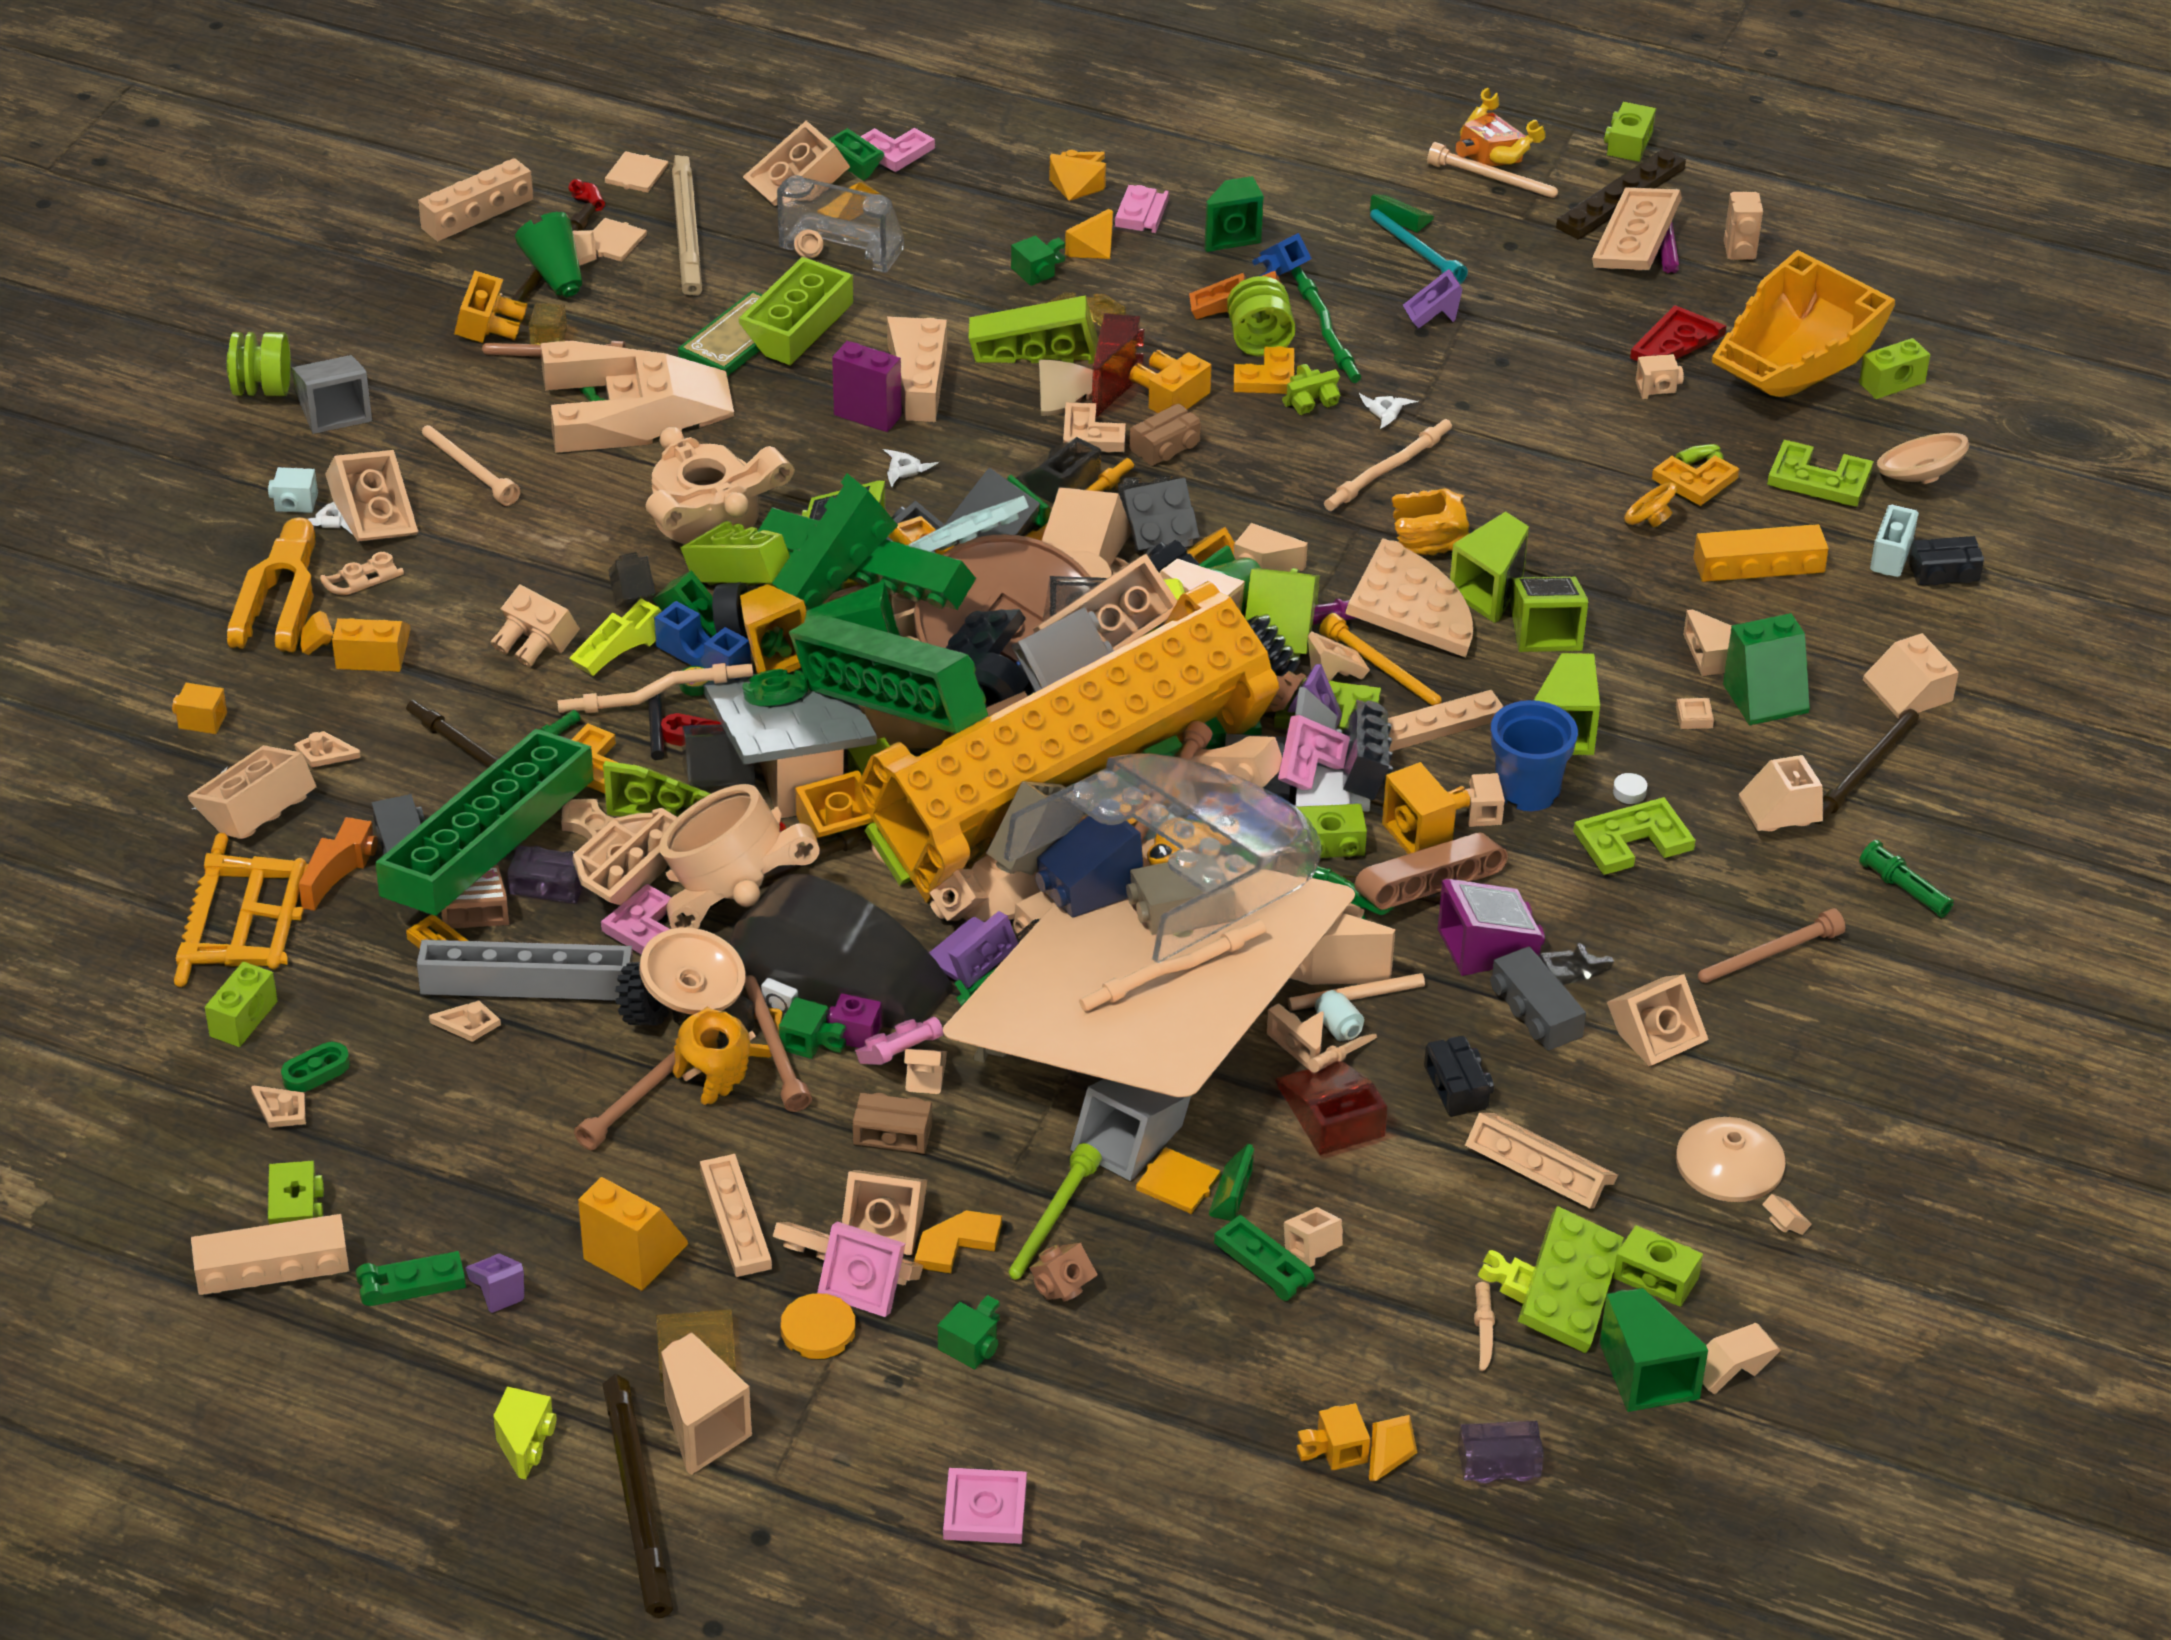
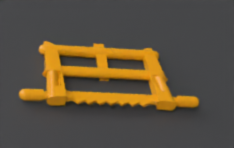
(217, 864)

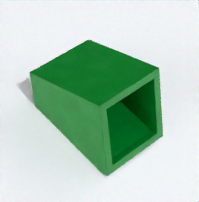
(863, 607)
(1768, 669)
(1650, 1352)

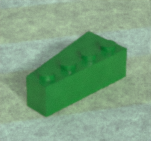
(836, 545)

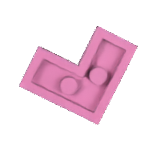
(902, 150)
(1305, 746)
(637, 918)

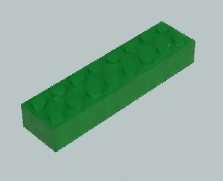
(889, 673)
(484, 822)

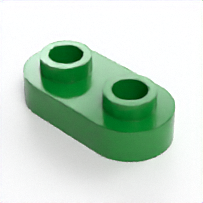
(315, 1067)

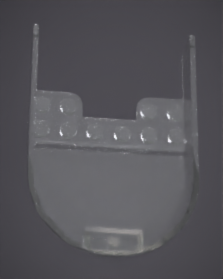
(1231, 834)

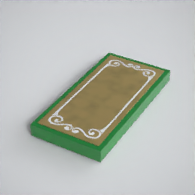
(723, 341)

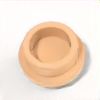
(808, 244)

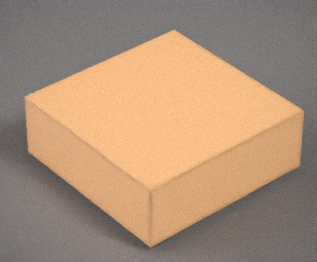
(1694, 713)

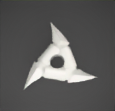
(1379, 406)
(911, 466)
(327, 520)

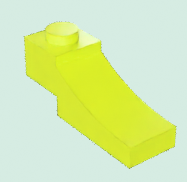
(617, 636)

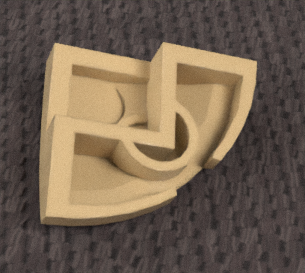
(1061, 384)

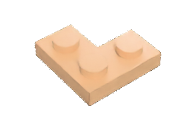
(1081, 423)

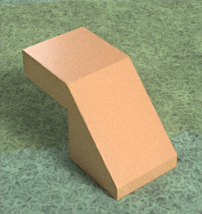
(1744, 1349)

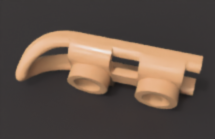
(356, 574)

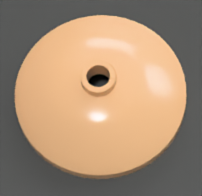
(1924, 457)
(692, 970)
(1730, 1159)

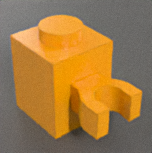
(1339, 1436)

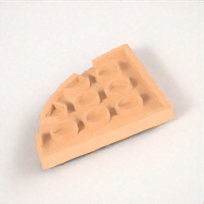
(1412, 599)

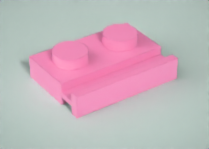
(1141, 208)

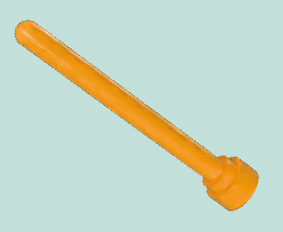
(1335, 628)

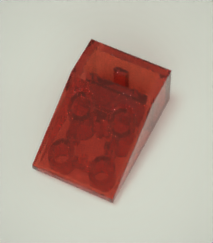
(1335, 1106)

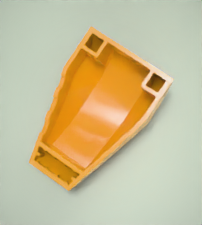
(1802, 327)

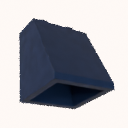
(1090, 866)

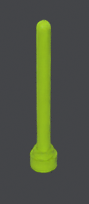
(1083, 1162)

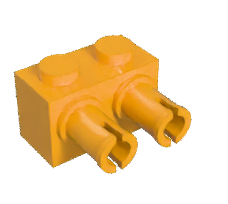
(482, 304)
(1178, 381)

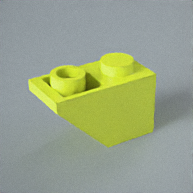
(521, 1427)

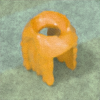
(1430, 520)
(698, 1048)

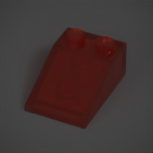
(1115, 358)

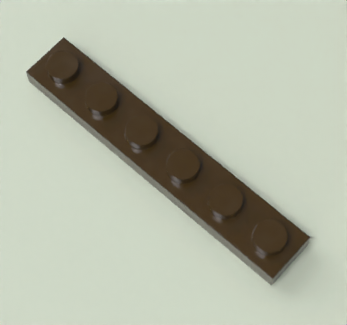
(1601, 205)

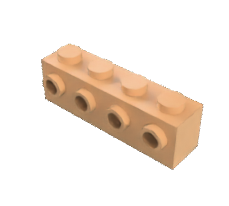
(475, 199)
(269, 1254)

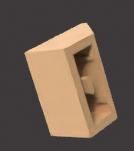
(1783, 795)

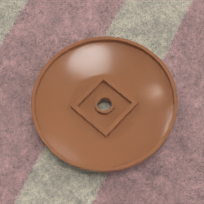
(1009, 576)

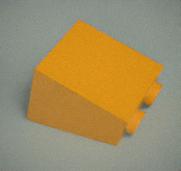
(764, 610)
(626, 1234)

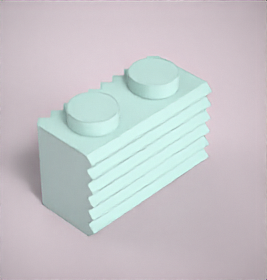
(1894, 540)

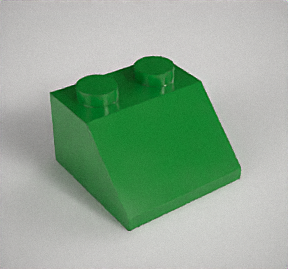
(1234, 215)

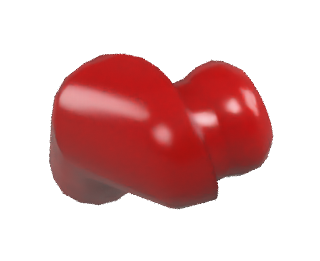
(586, 192)

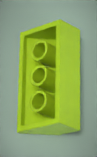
(798, 309)

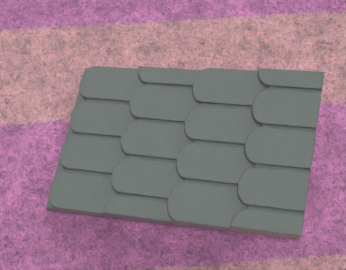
(791, 740)

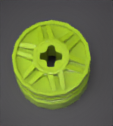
(1260, 315)
(254, 364)

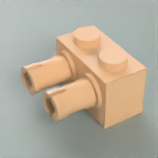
(539, 619)

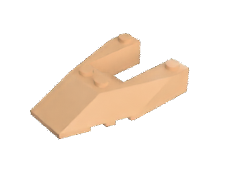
(643, 393)

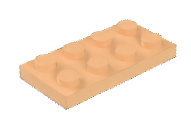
(1637, 228)

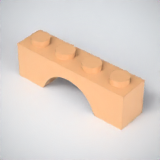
(1252, 758)

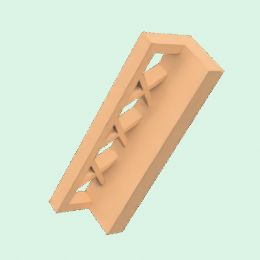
(1539, 1159)

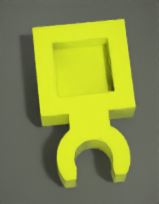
(1513, 1277)

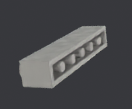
(521, 969)

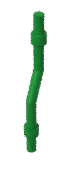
(1342, 356)

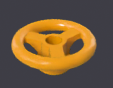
(1652, 506)

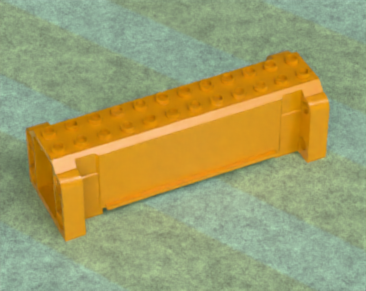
(958, 793)

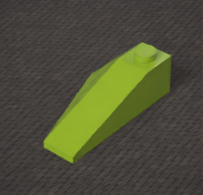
(641, 790)

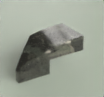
(1576, 965)

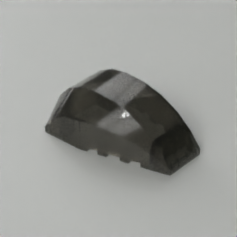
(835, 942)

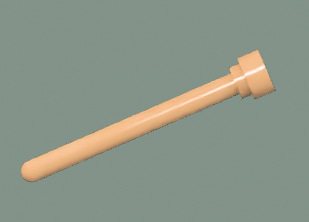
(1439, 155)
(503, 490)

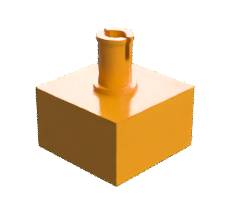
(1420, 809)

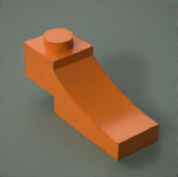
(1214, 297)
(336, 859)

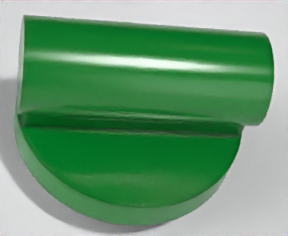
(775, 641)

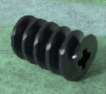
(1278, 654)

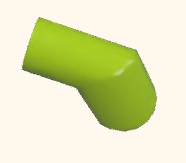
(1698, 453)

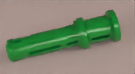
(1895, 870)

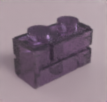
(544, 875)
(1500, 1451)

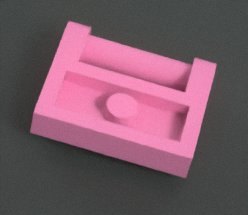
(881, 1048)

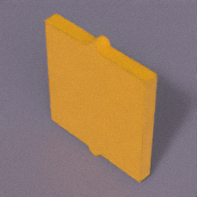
(1178, 1180)

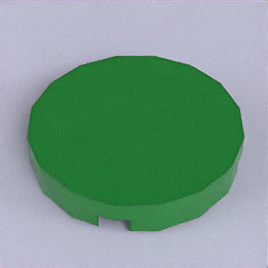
(775, 687)

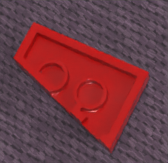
(1678, 334)

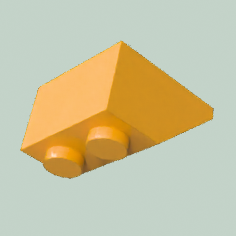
(370, 644)
(831, 805)

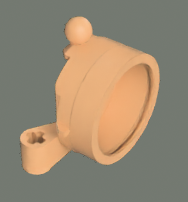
(707, 485)
(725, 849)

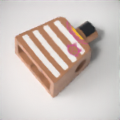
(480, 904)

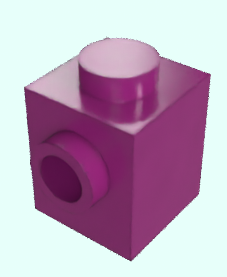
(859, 1015)

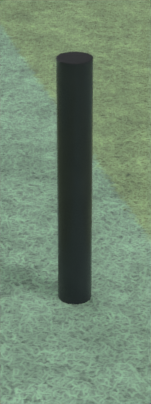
(656, 733)

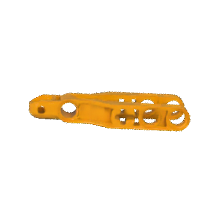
(288, 552)

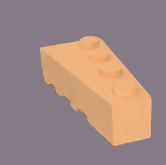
(922, 351)

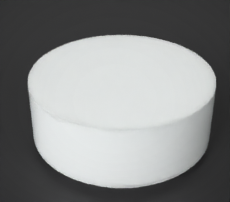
(1630, 788)

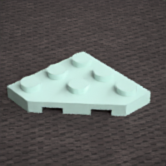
(967, 526)

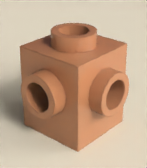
(1062, 1271)

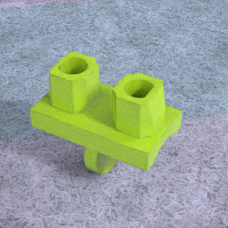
(1311, 385)

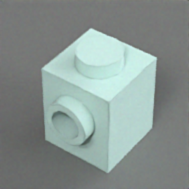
(294, 490)

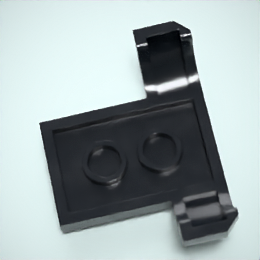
(983, 639)

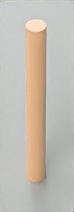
(1361, 991)

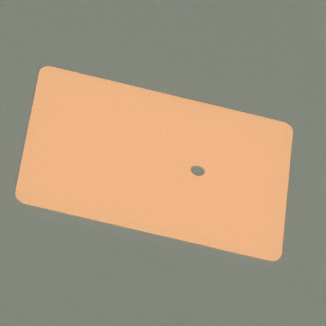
(1161, 1033)

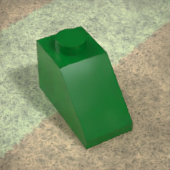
(691, 593)

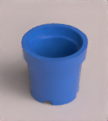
(1532, 751)

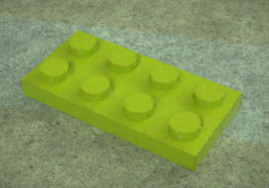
(1570, 1279)

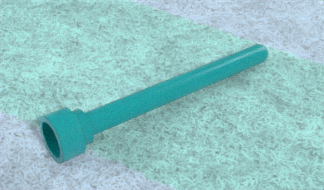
(1458, 269)

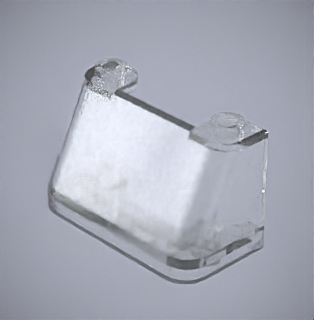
(840, 217)

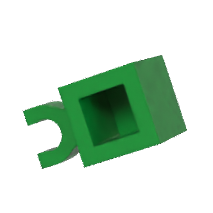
(1036, 260)
(806, 1029)
(970, 1333)

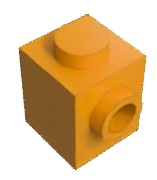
(200, 708)

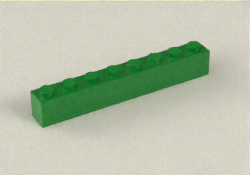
(903, 568)

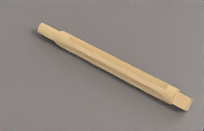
(686, 226)

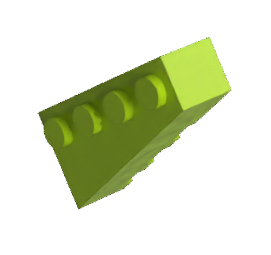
(1035, 333)
(736, 555)

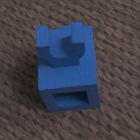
(1284, 255)

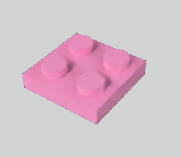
(861, 1268)
(985, 1505)

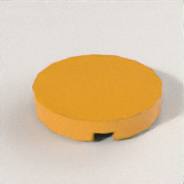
(818, 1326)

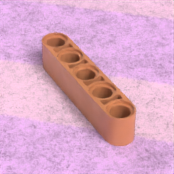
(1423, 871)

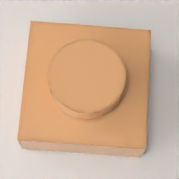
(1786, 1215)

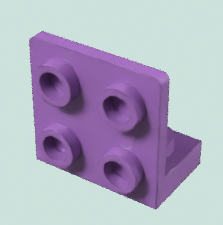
(975, 948)

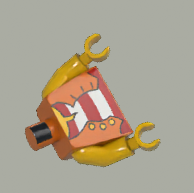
(1493, 140)

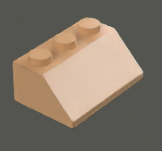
(254, 791)

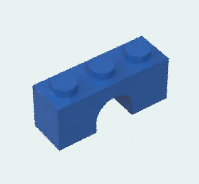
(681, 635)

